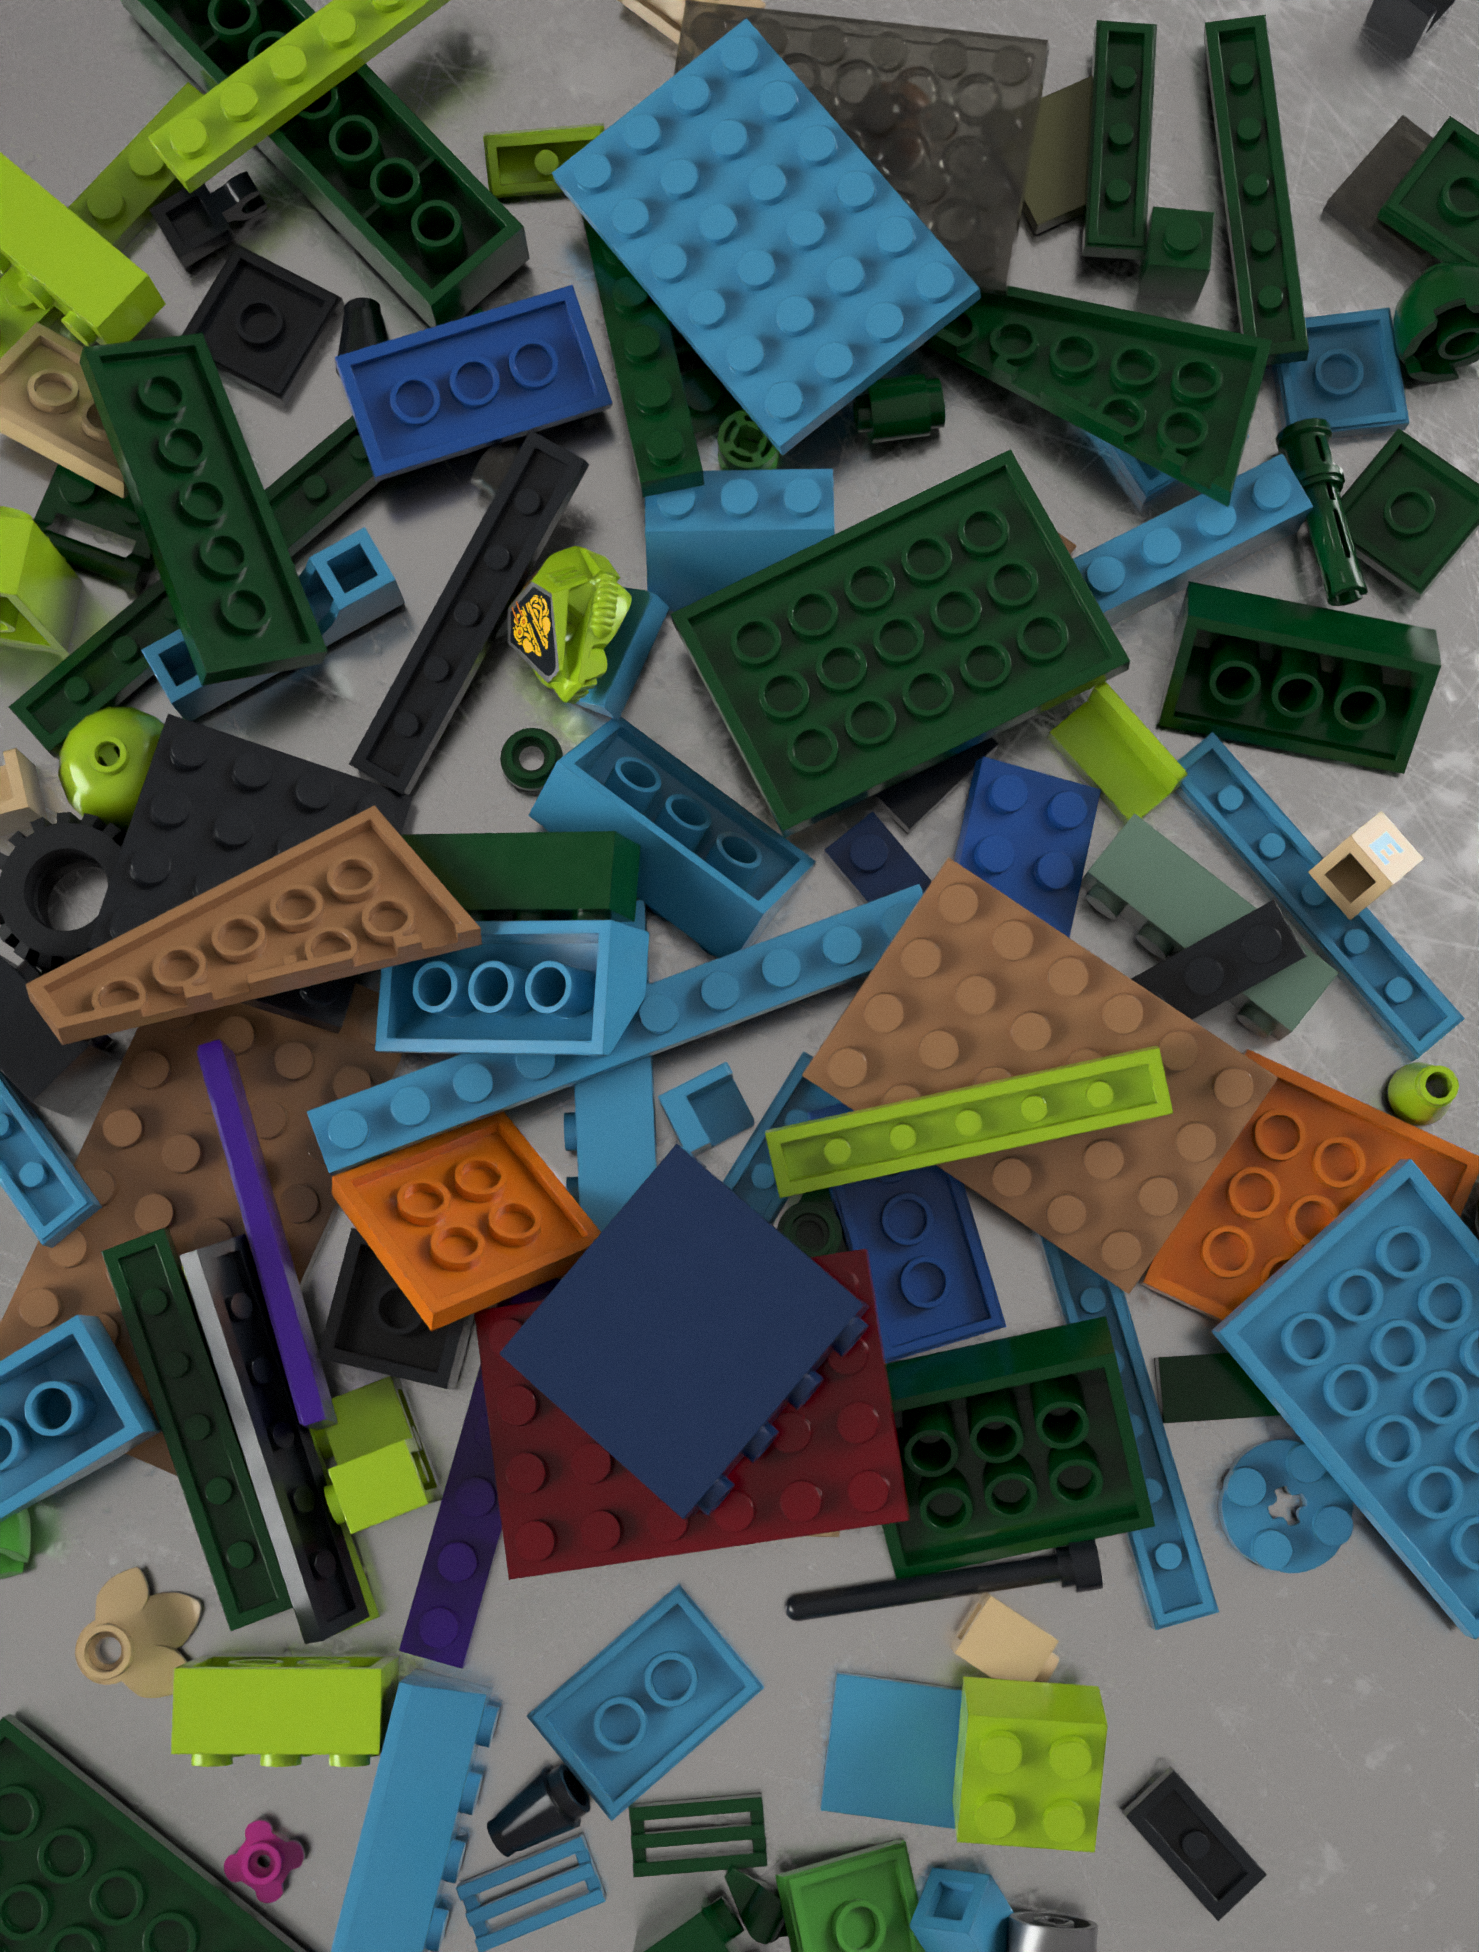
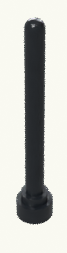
(1071, 1566)

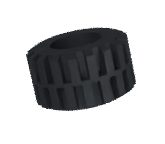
(33, 872)

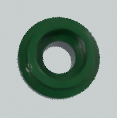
(527, 741)
(816, 1213)

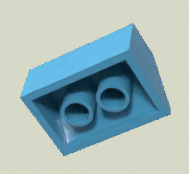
(732, 528)

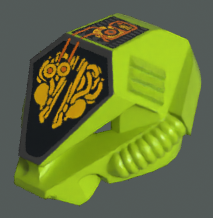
(568, 619)

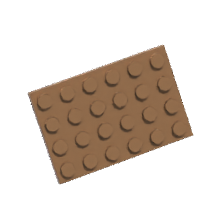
(997, 993)

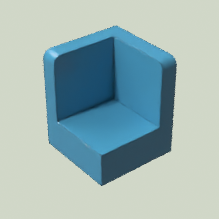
(707, 1110)
(961, 1913)

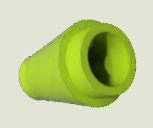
(1410, 1096)

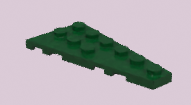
(1132, 378)

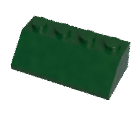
(1299, 677)

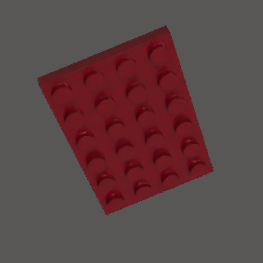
(580, 1508)

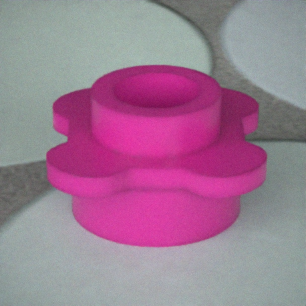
(283, 1857)

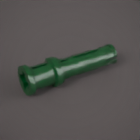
(1312, 463)

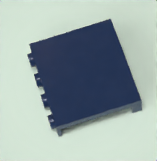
(686, 1334)

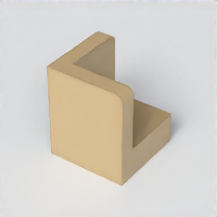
(19, 793)

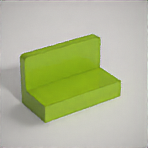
(1117, 755)

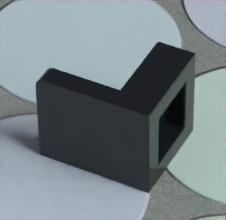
(1408, 20)

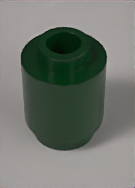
(900, 408)

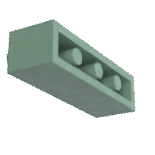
(1181, 902)

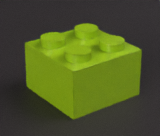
(1029, 1764)

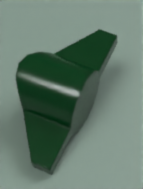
(757, 1906)

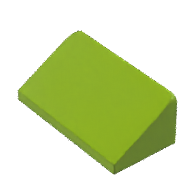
(524, 159)

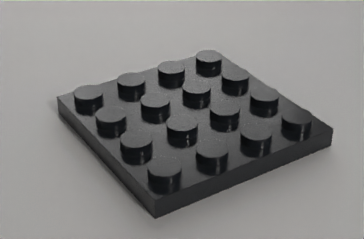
(217, 811)

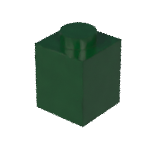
(1176, 254)

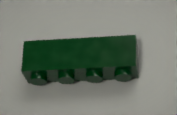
(535, 874)

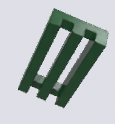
(703, 1861)

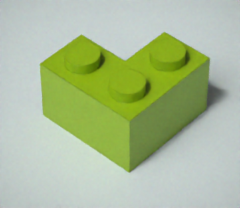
(378, 1457)

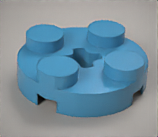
(1272, 1543)

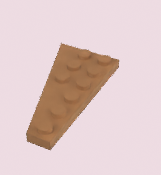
(298, 920)

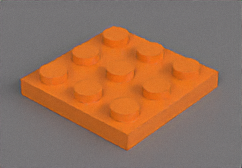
(466, 1218)

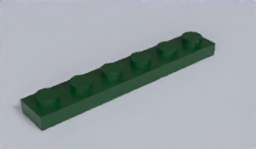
(1255, 186)
(646, 376)
(197, 1426)

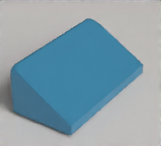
(627, 654)

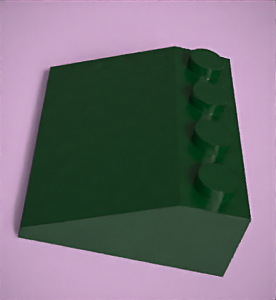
(1013, 1449)

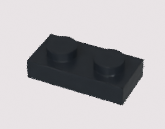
(1194, 1843)

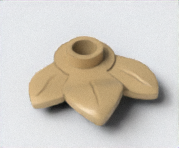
(147, 1630)

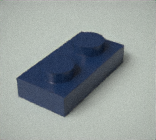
(874, 861)

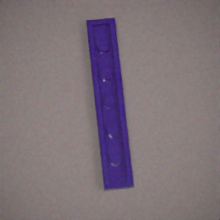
(266, 1236)

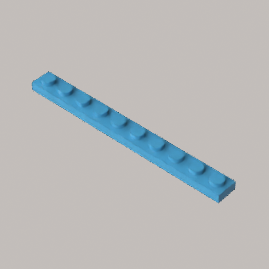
(671, 1014)

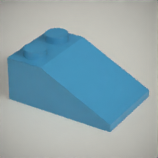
(65, 1412)

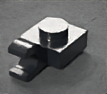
(199, 220)

